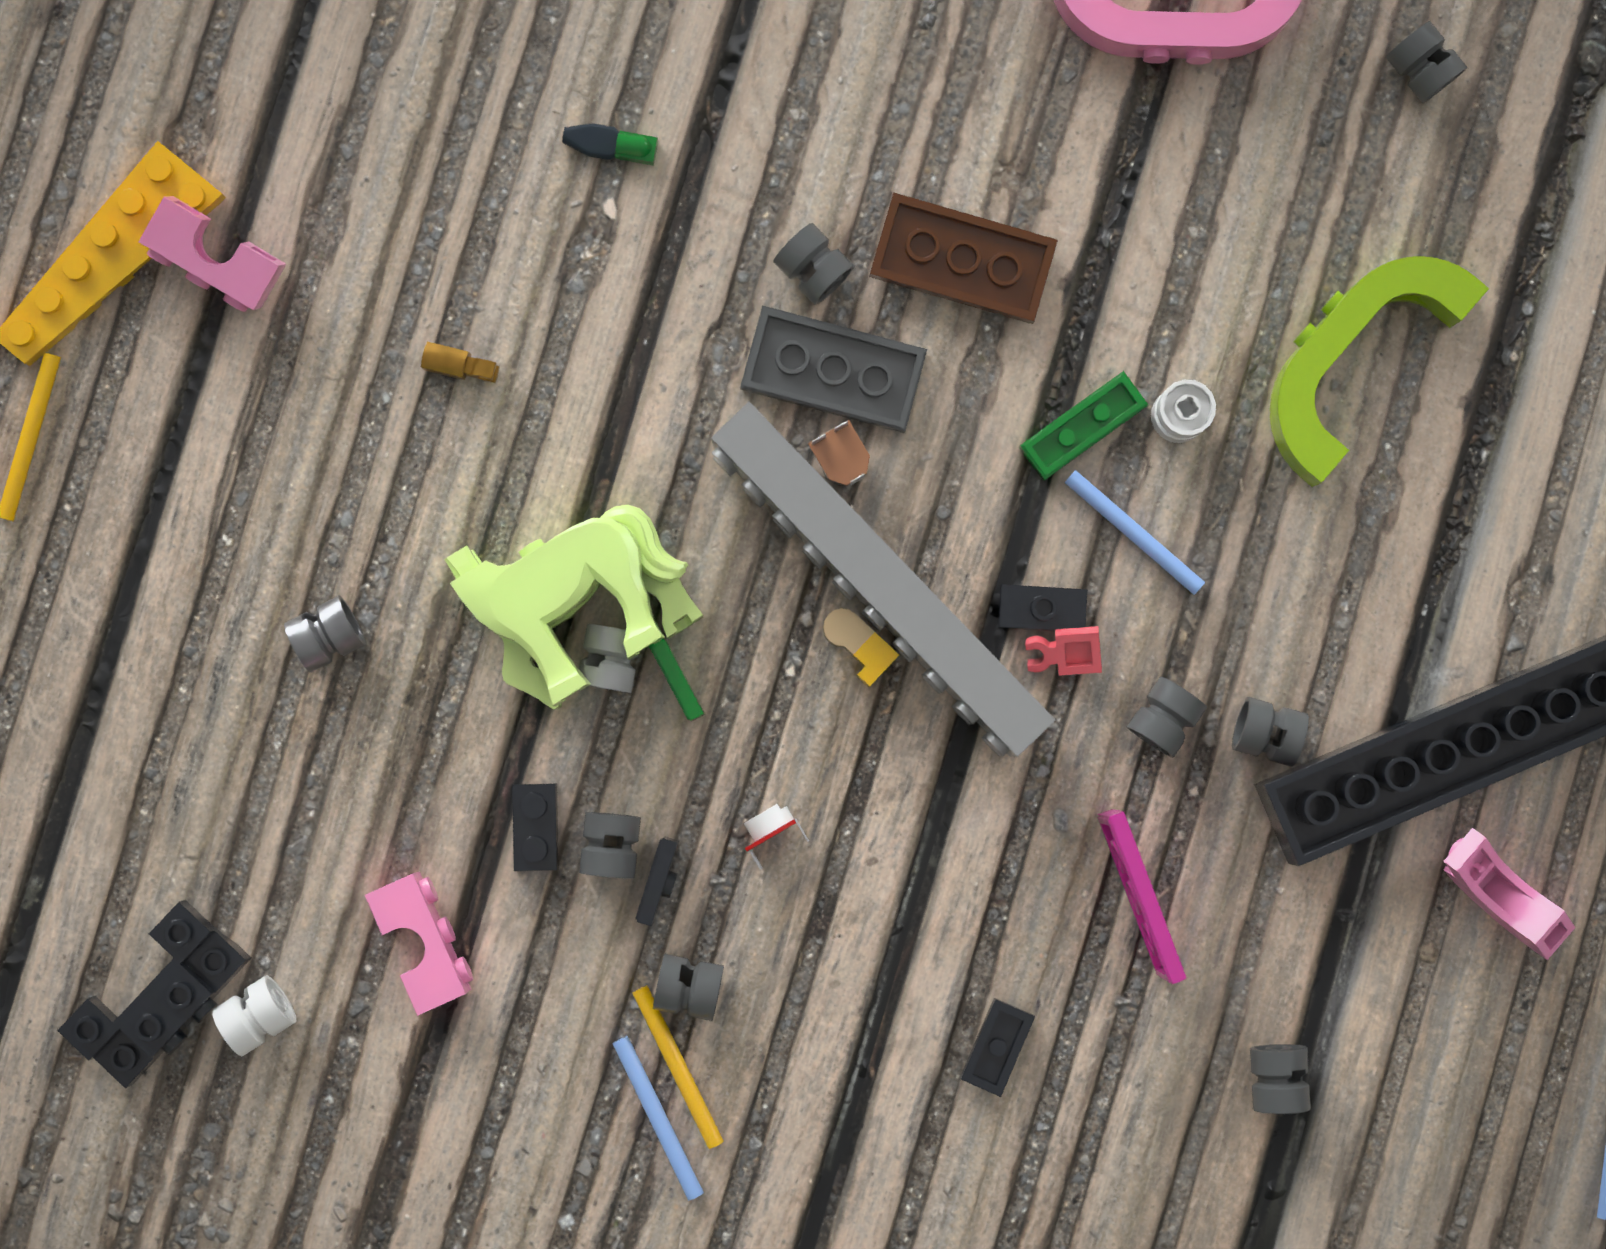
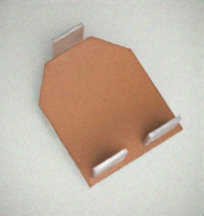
(841, 454)

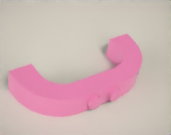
(1176, 34)

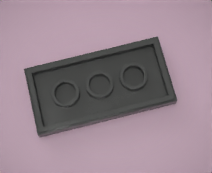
(833, 369)

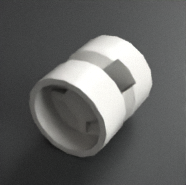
(1183, 411)
(258, 1013)

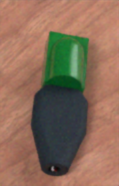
(609, 143)

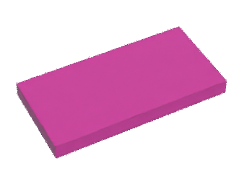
(1141, 896)

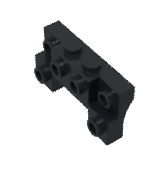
(157, 1017)

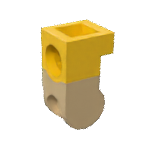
(849, 631)

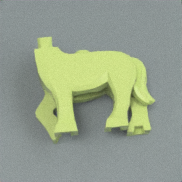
(559, 579)

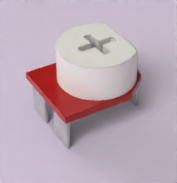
(768, 825)

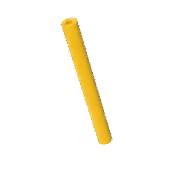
(29, 436)
(678, 1068)

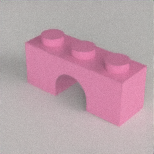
(177, 237)
(411, 906)

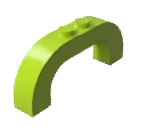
(1426, 281)

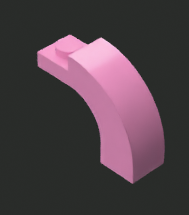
(1505, 896)

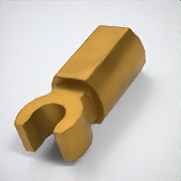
(457, 363)

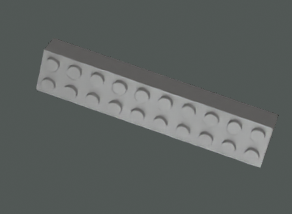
(881, 581)

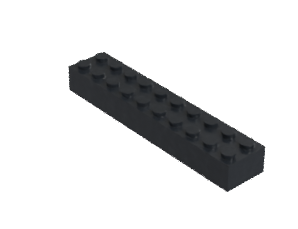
(1439, 755)

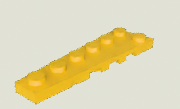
(102, 254)

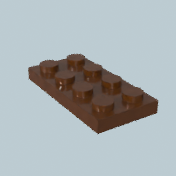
(963, 258)

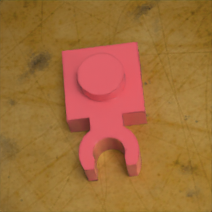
(1074, 651)

